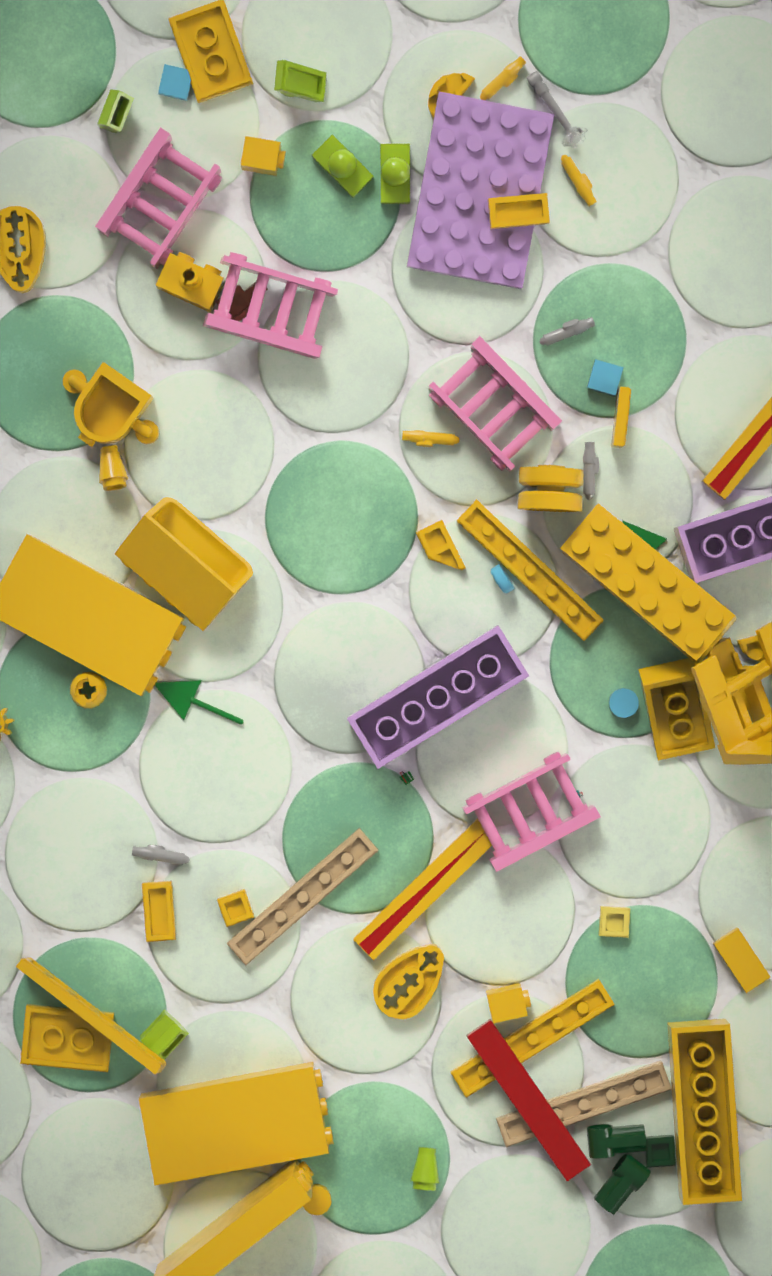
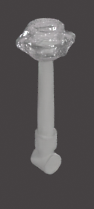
(574, 135)

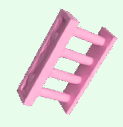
(145, 172)
(249, 327)
(502, 376)
(528, 839)

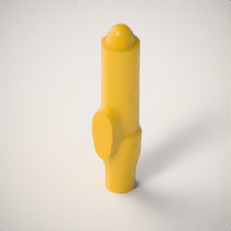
(505, 78)
(580, 181)
(427, 439)

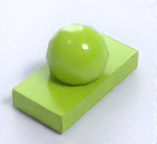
(300, 81)
(342, 166)
(395, 173)

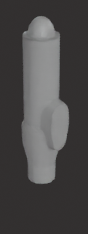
(569, 329)
(591, 467)
(158, 853)

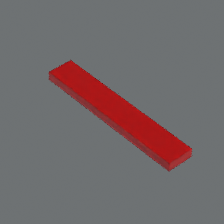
(528, 1100)

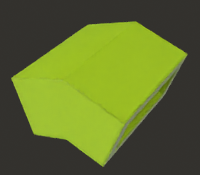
(110, 107)
(163, 1034)

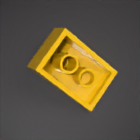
(675, 709)

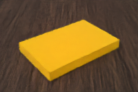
(210, 51)
(63, 1040)

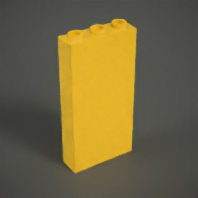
(87, 616)
(235, 1123)
(242, 1224)

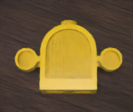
(109, 407)

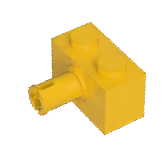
(191, 282)

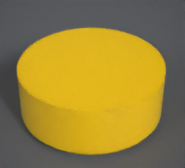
(320, 1200)

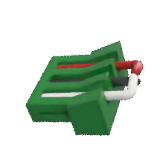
(406, 777)

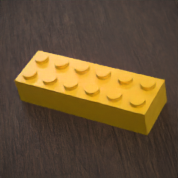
(648, 584)
(704, 1111)

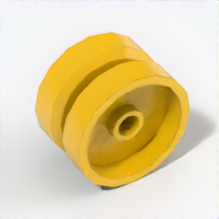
(550, 485)

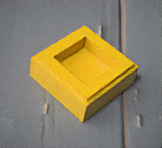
(235, 908)

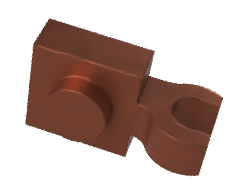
(240, 302)

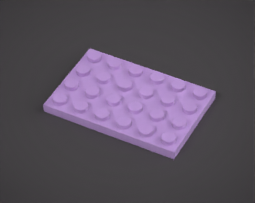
(476, 155)

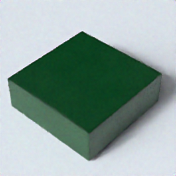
(660, 1151)

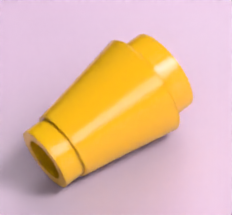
(112, 471)

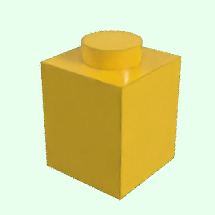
(262, 156)
(508, 1002)

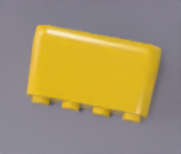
(184, 561)

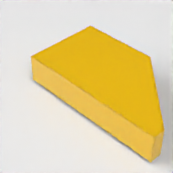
(439, 545)

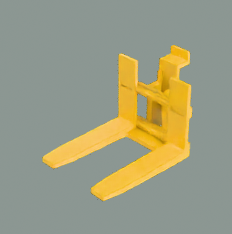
(729, 692)

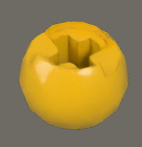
(96, 697)

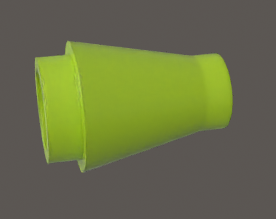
(425, 1170)

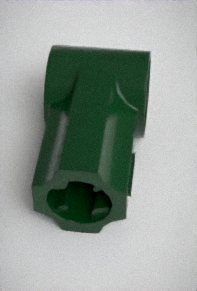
(606, 1140)
(626, 1177)

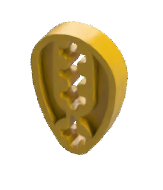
(33, 240)
(418, 995)

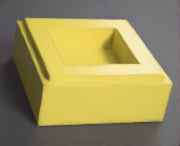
(614, 921)

